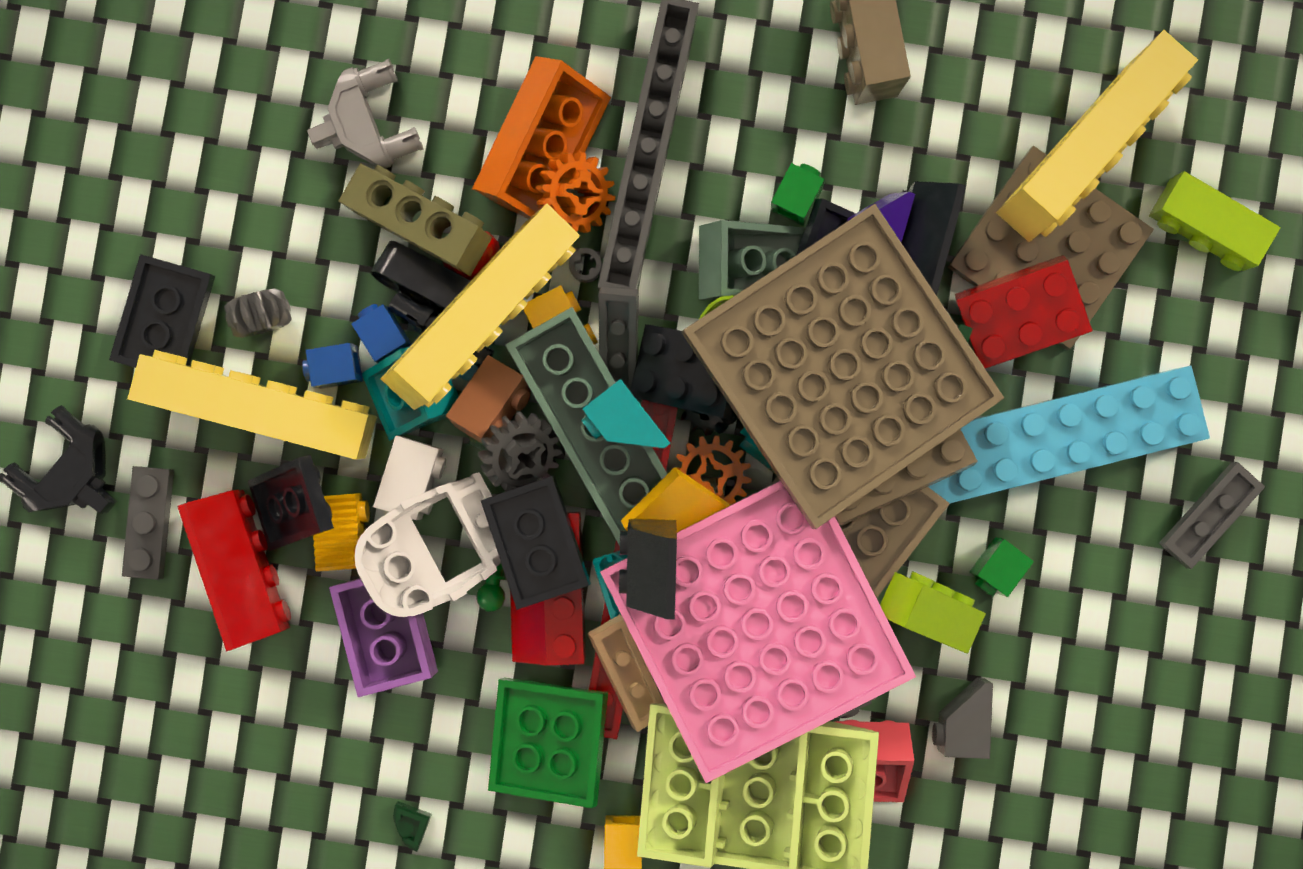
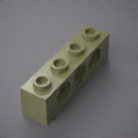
(459, 249)

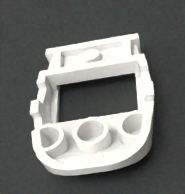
(400, 567)

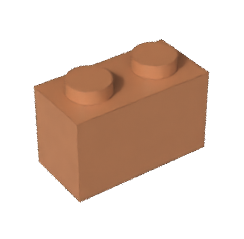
(487, 398)

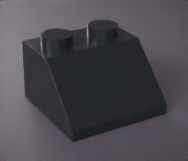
(650, 566)

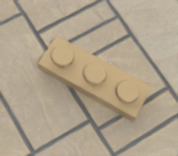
(626, 670)

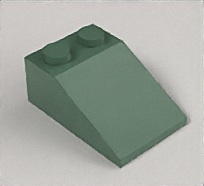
(741, 254)

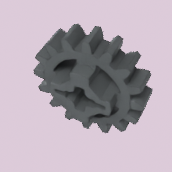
(519, 451)

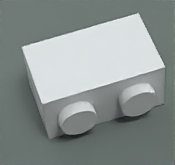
(408, 473)

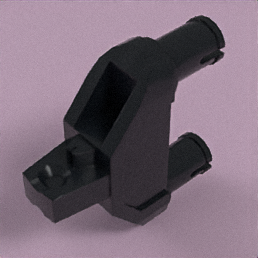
(73, 478)

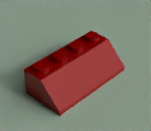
(235, 567)
(554, 628)

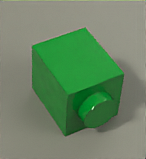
(798, 193)
(1000, 568)

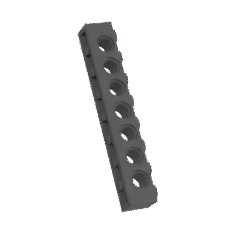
(649, 144)

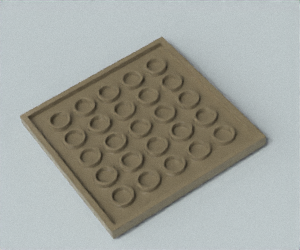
(843, 366)

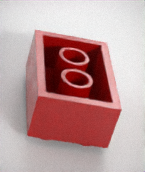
(1024, 311)

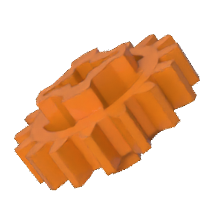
(581, 177)
(727, 471)

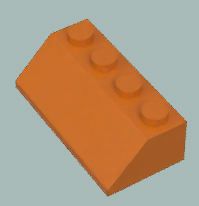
(549, 117)

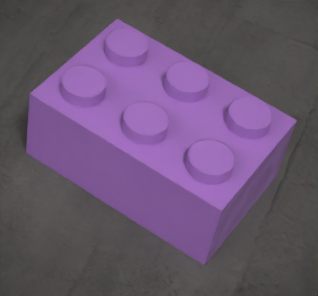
(381, 647)

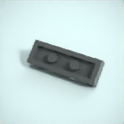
(619, 332)
(1212, 515)
(147, 522)

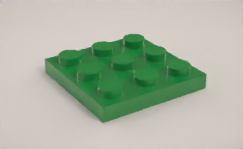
(548, 742)

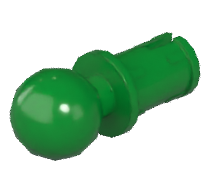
(491, 595)

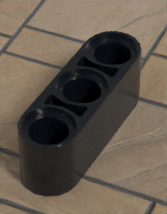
(417, 276)

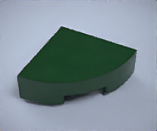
(411, 824)

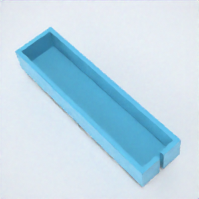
(1079, 433)

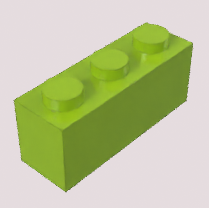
(1214, 222)
(932, 610)

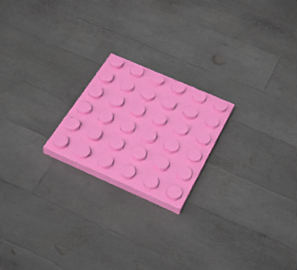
(764, 632)

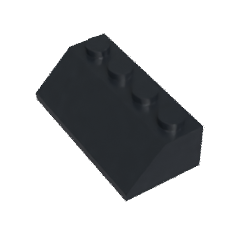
(932, 226)

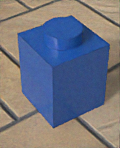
(380, 332)
(332, 366)

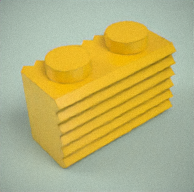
(337, 546)

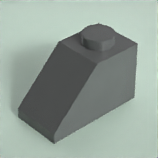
(966, 723)

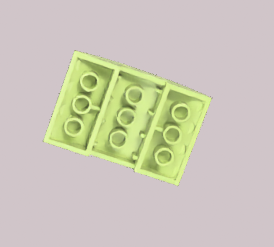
(780, 811)

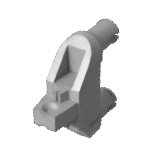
(352, 122)

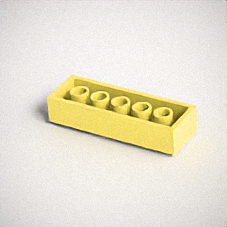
(1098, 138)
(479, 309)
(246, 405)

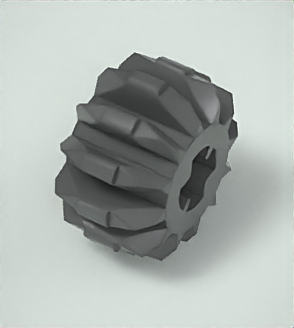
(257, 313)

